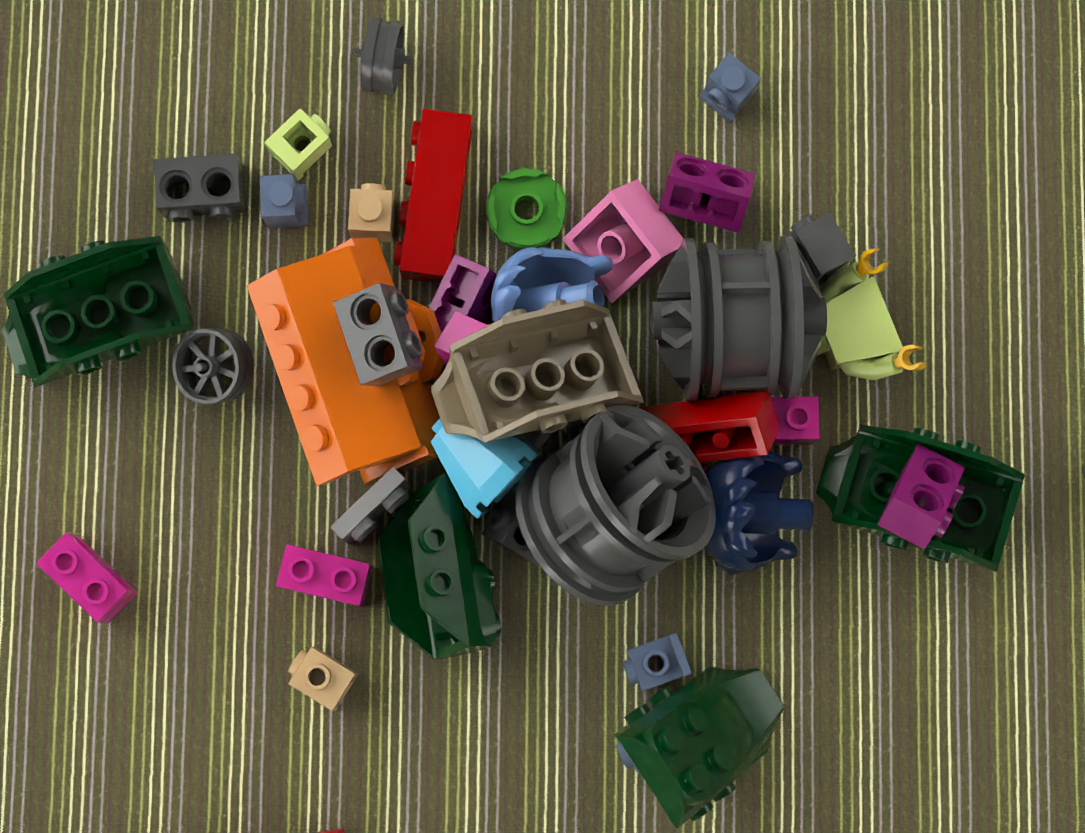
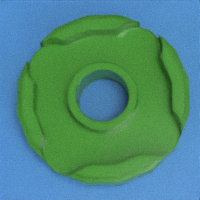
(526, 185)

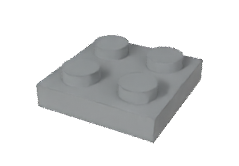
(359, 520)

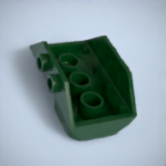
(94, 308)
(865, 470)
(433, 575)
(701, 738)

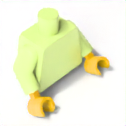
(859, 326)

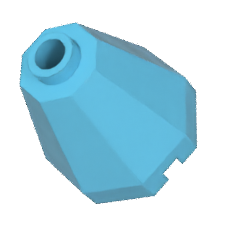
(481, 469)

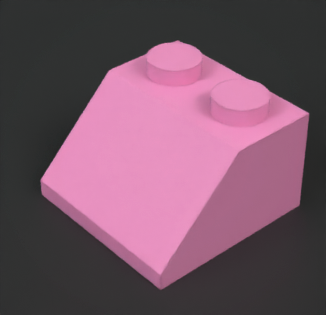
(631, 233)

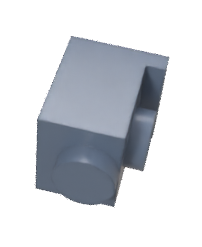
(730, 87)
(283, 201)
(674, 662)

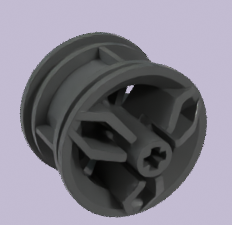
(739, 318)
(615, 506)

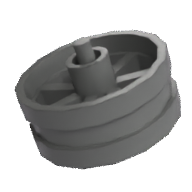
(382, 56)
(212, 365)

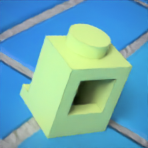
(285, 139)

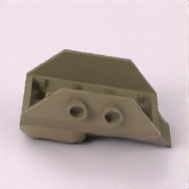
(535, 373)

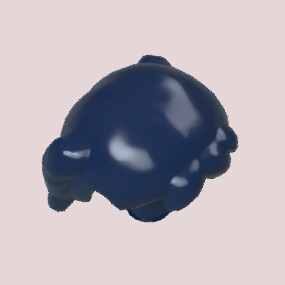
(752, 513)

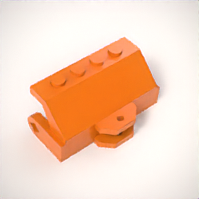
(337, 419)

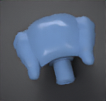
(547, 275)

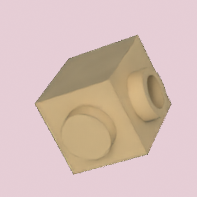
(372, 212)
(321, 677)

